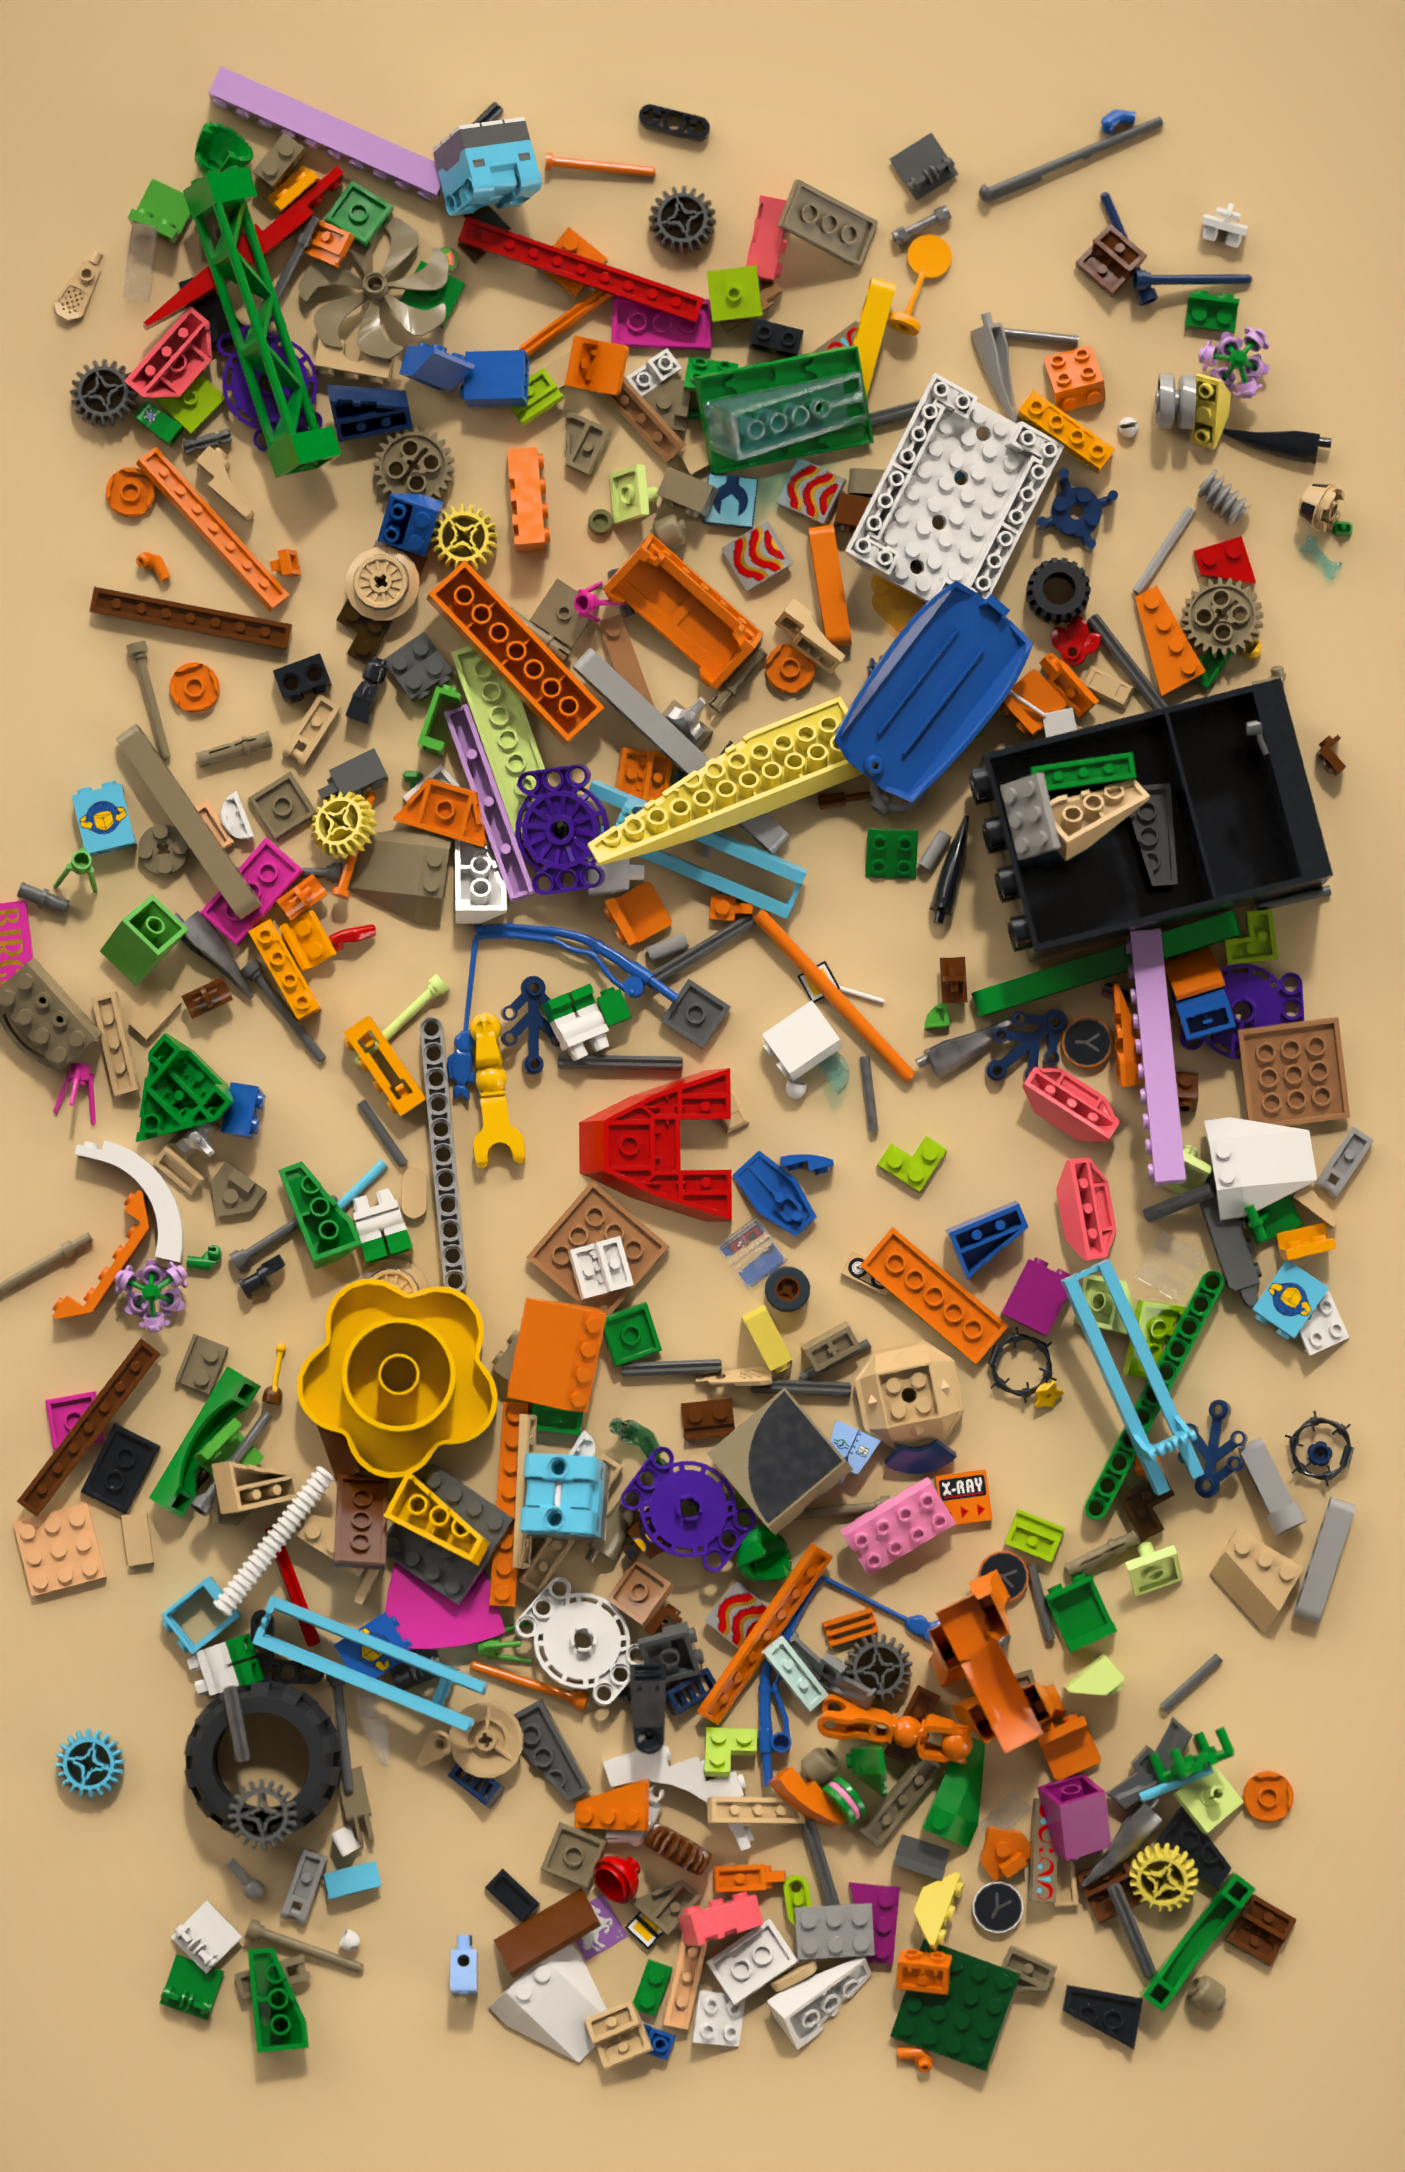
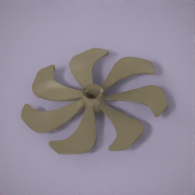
(370, 335)

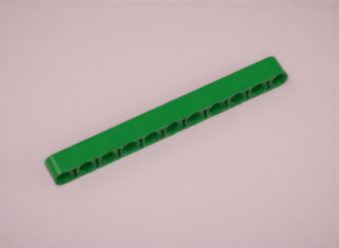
(1100, 965)
(1143, 1403)

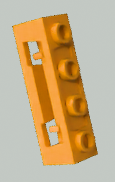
(1058, 425)
(284, 970)
(368, 1063)

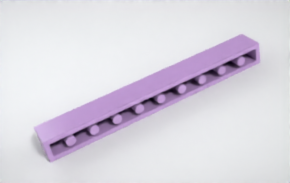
(326, 132)
(1156, 1057)

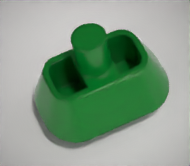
(1342, 528)
(412, 777)

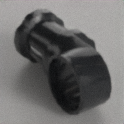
(258, 1280)

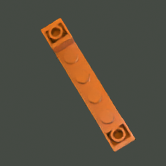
(138, 1209)

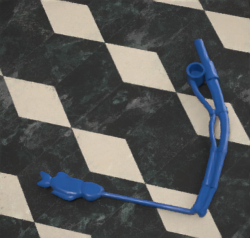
(461, 1061)
(781, 1741)

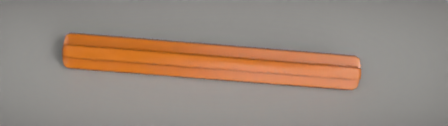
(564, 322)

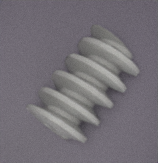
(1223, 498)

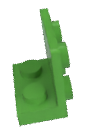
(162, 208)
(224, 1445)

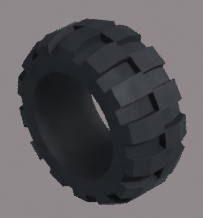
(274, 1698)

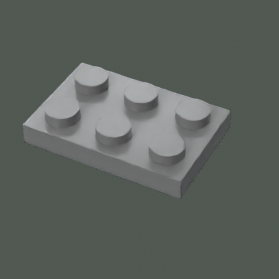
(1030, 816)
(834, 1931)

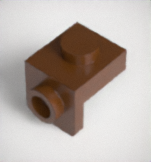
(1330, 760)
(1187, 1091)

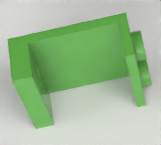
(429, 744)

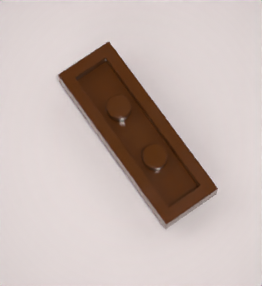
(920, 1705)

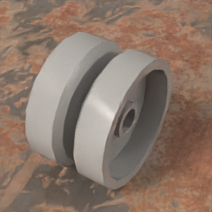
(1172, 401)

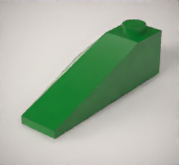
(869, 1766)
(957, 1799)

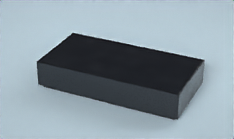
(512, 1895)

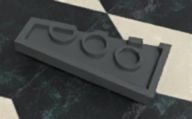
(1156, 834)
(550, 1752)

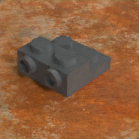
(419, 667)
(674, 1649)

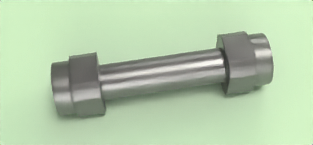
(901, 234)

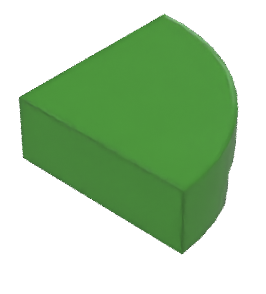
(937, 1017)

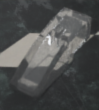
(140, 262)
(374, 1724)

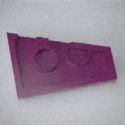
(884, 1915)

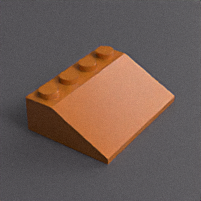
(556, 1354)

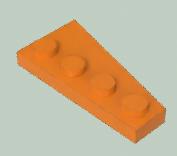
(1169, 648)

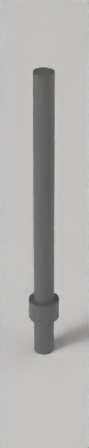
(303, 240)

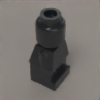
(366, 693)

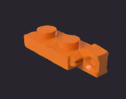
(1068, 685)
(746, 1877)

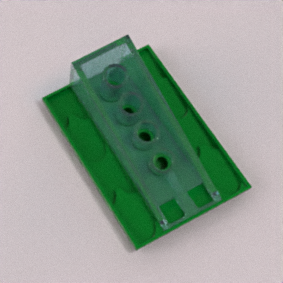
(784, 409)

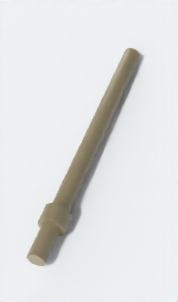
(67, 1250)

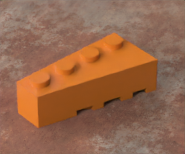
(527, 499)

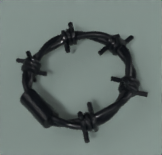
(996, 1356)
(1346, 1455)

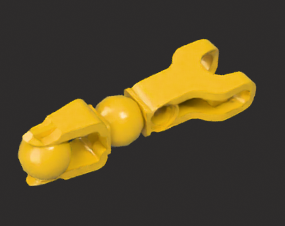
(491, 1081)

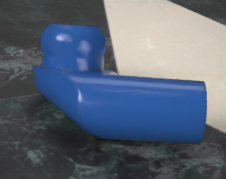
(1116, 117)

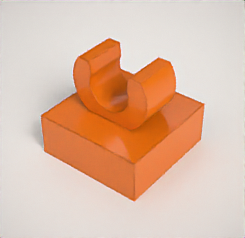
(287, 563)

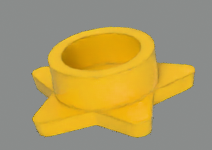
(1047, 1394)

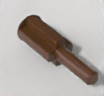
(839, 799)

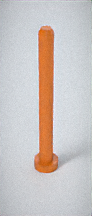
(598, 166)
(341, 890)

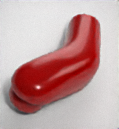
(352, 934)

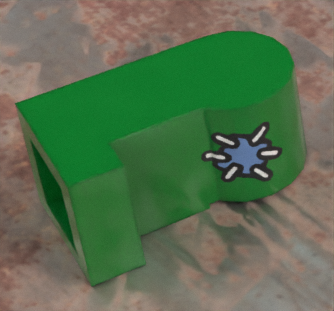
(159, 424)

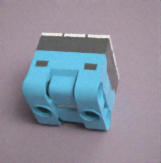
(487, 166)
(565, 1497)

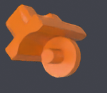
(302, 897)

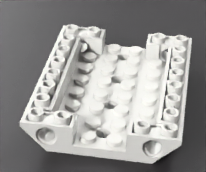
(978, 517)

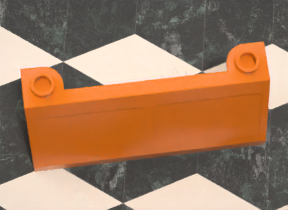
(684, 610)

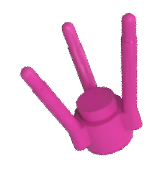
(588, 602)
(78, 1076)

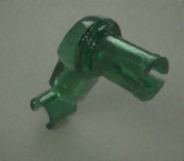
(637, 1434)

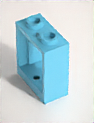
(171, 1624)

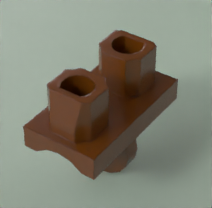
(953, 980)
(207, 997)

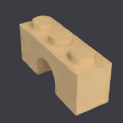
(332, 360)

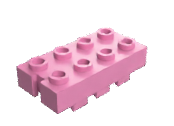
(898, 1526)

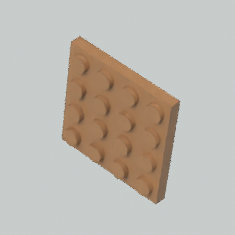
(1294, 1072)
(592, 1219)

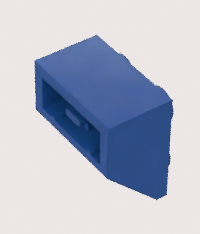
(435, 367)
(410, 522)
(1204, 1014)
(242, 1115)

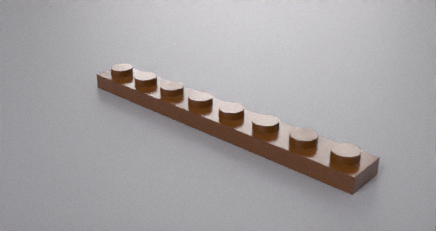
(191, 618)
(88, 1427)

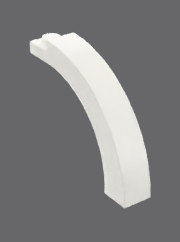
(167, 1212)

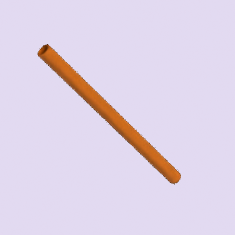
(834, 996)

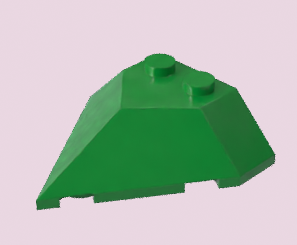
(179, 1091)

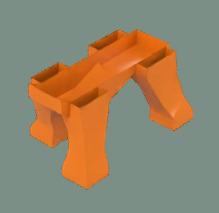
(999, 1703)

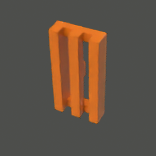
(871, 1620)

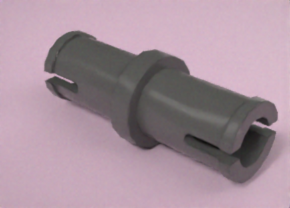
(43, 898)

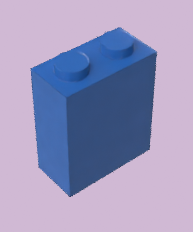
(497, 379)

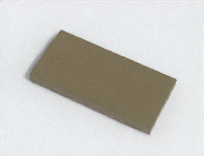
(827, 223)

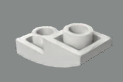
(654, 372)

